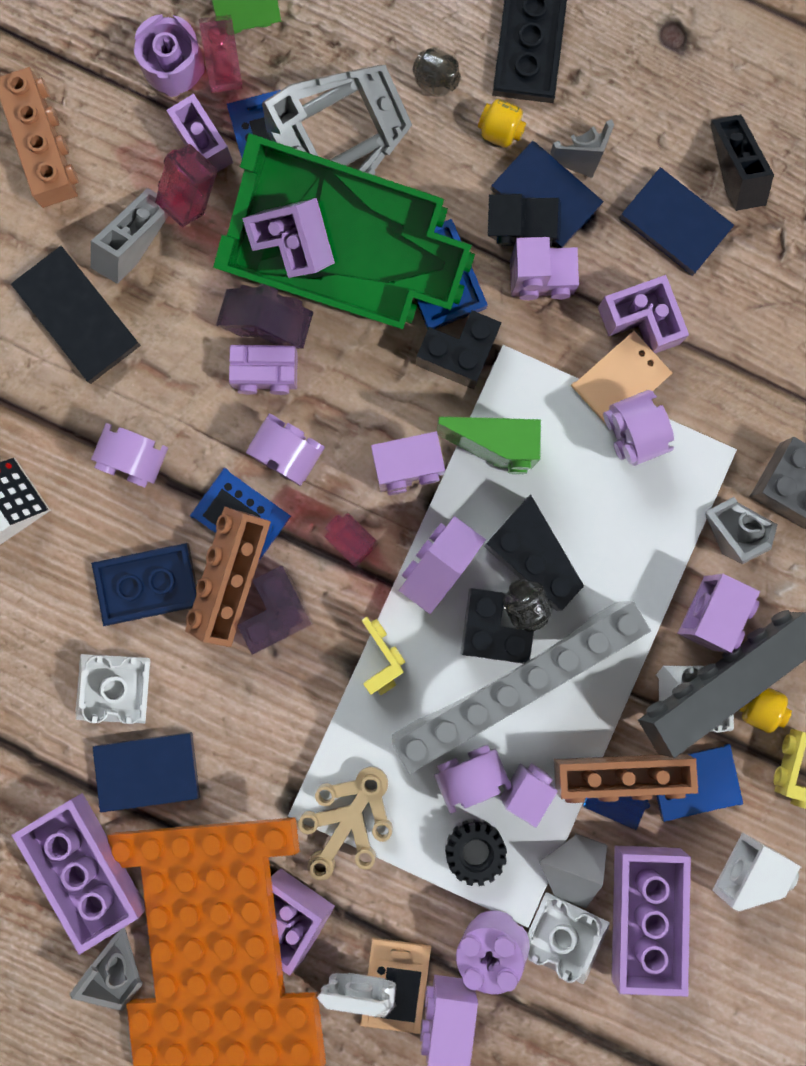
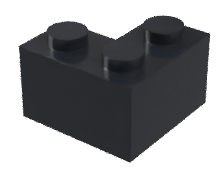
(521, 217)
(463, 357)
(484, 634)

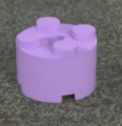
(169, 54)
(639, 428)
(285, 449)
(128, 454)
(472, 779)
(492, 953)

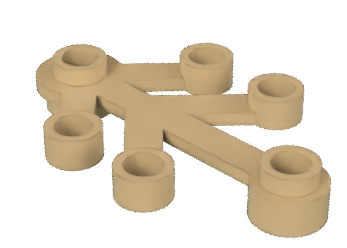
(349, 818)

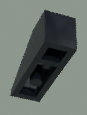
(742, 163)

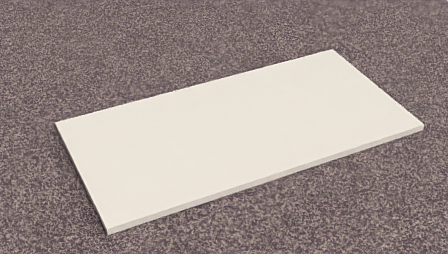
(627, 540)

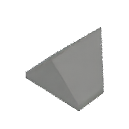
(585, 152)
(740, 531)
(576, 870)
(111, 977)

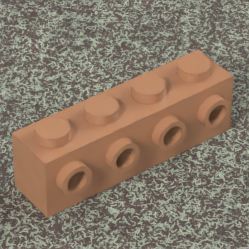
(36, 137)
(227, 577)
(625, 776)

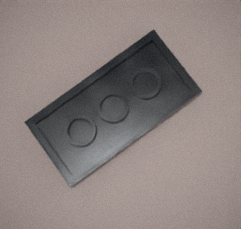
(529, 49)
(75, 314)

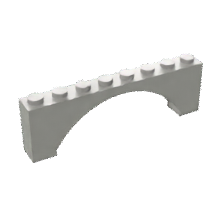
(583, 648)

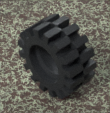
(490, 867)

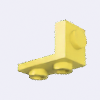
(383, 680)
(787, 774)

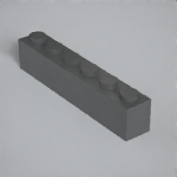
(726, 685)

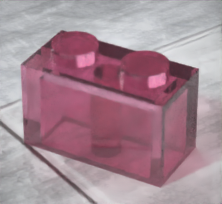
(220, 53)
(185, 185)
(350, 538)

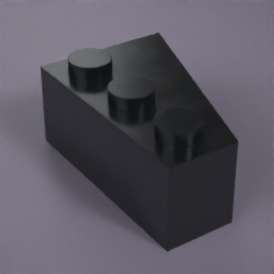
(534, 554)

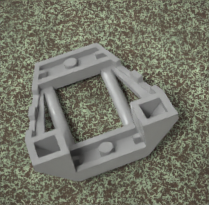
(285, 113)

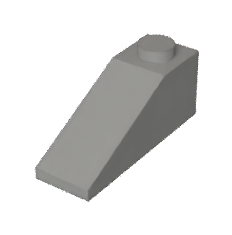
(127, 237)

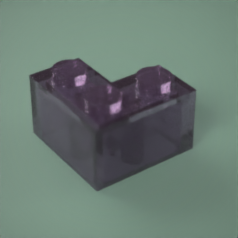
(266, 315)
(284, 613)

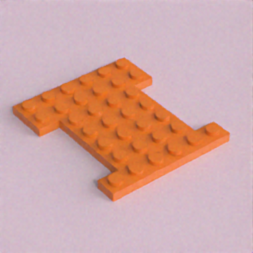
(216, 949)

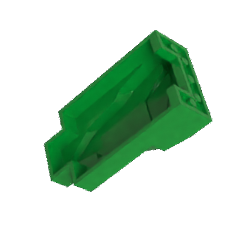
(374, 228)

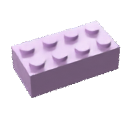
(79, 873)
(651, 921)

